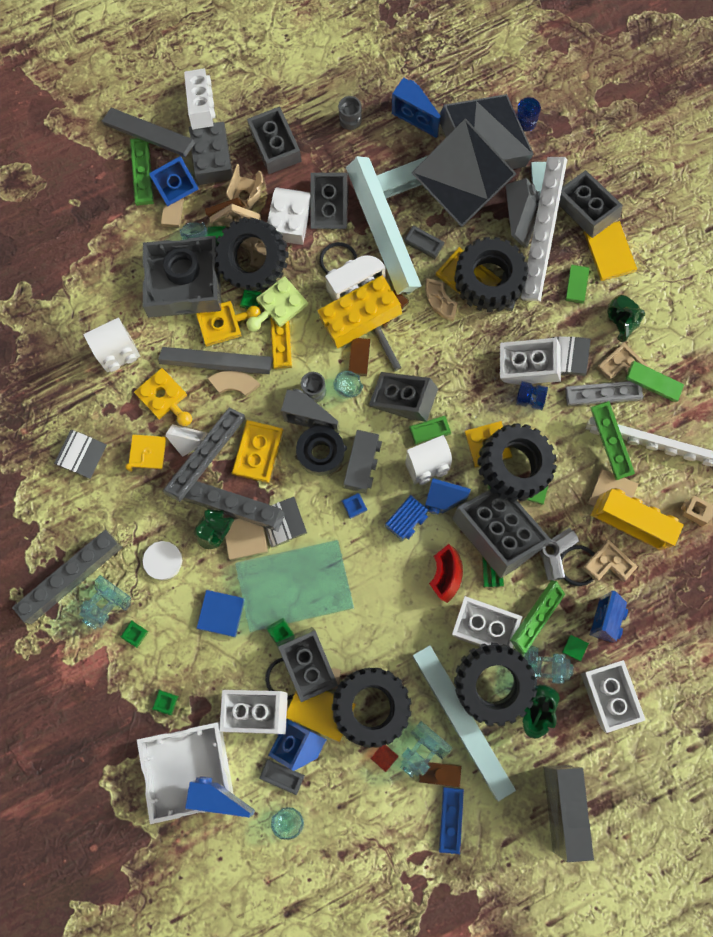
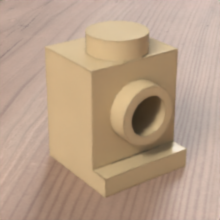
(703, 508)

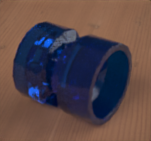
(528, 113)
(525, 392)

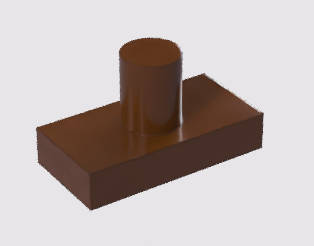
(442, 775)

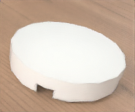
(162, 560)

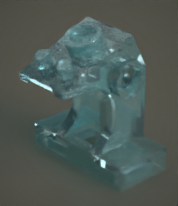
(97, 617)
(561, 667)
(412, 761)

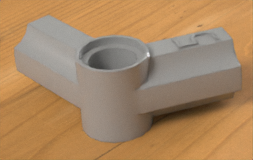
(553, 563)

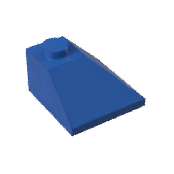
(445, 496)
(297, 746)

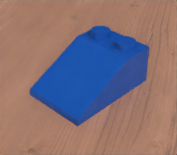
(415, 108)
(609, 617)
(212, 797)

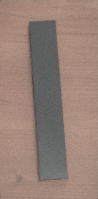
(148, 132)
(215, 360)
(204, 454)

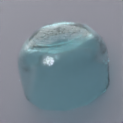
(193, 230)
(347, 385)
(287, 823)

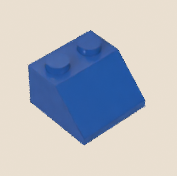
(173, 181)

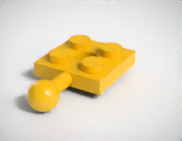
(230, 327)
(173, 395)
(476, 437)

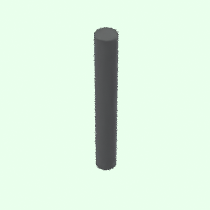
(389, 352)

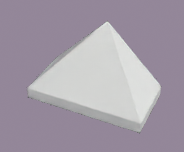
(184, 438)

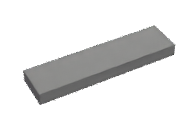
(602, 393)

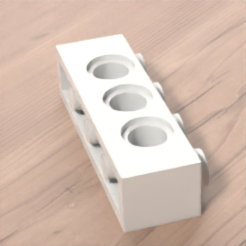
(199, 98)

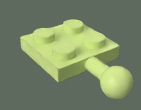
(280, 303)

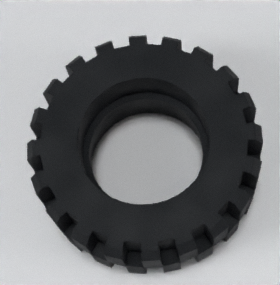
(228, 249)
(496, 253)
(533, 446)
(513, 703)
(397, 717)

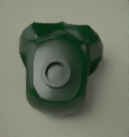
(626, 315)
(212, 529)
(542, 712)

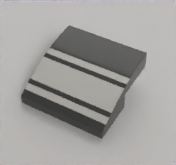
(574, 355)
(80, 454)
(291, 526)

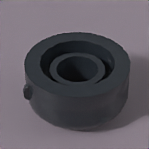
(320, 436)

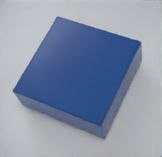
(354, 505)

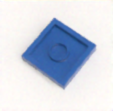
(220, 613)

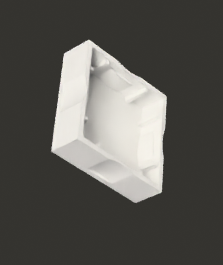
(174, 761)

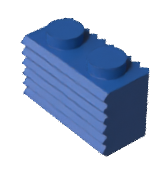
(406, 518)

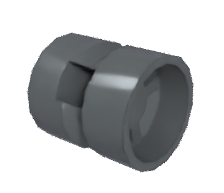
(350, 112)
(314, 386)

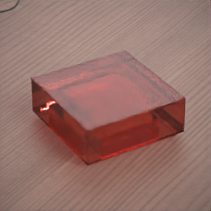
(384, 757)

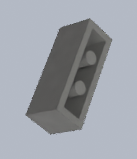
(362, 461)

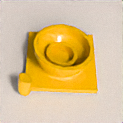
(146, 452)

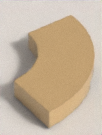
(257, 251)
(439, 300)
(234, 381)

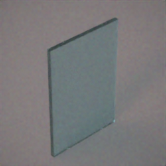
(294, 585)

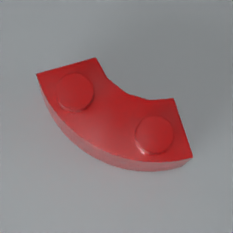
(448, 573)

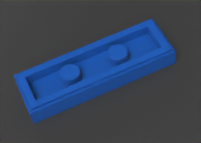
(451, 820)

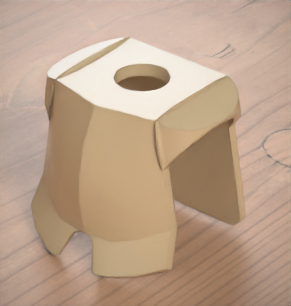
(241, 184)

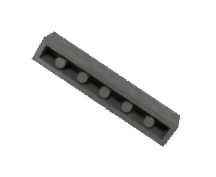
(235, 505)
(67, 577)

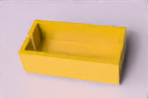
(360, 311)
(637, 519)

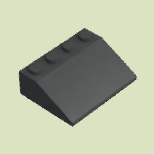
(500, 531)

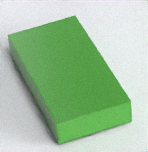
(577, 284)
(430, 430)

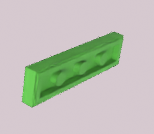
(141, 168)
(612, 440)
(537, 617)

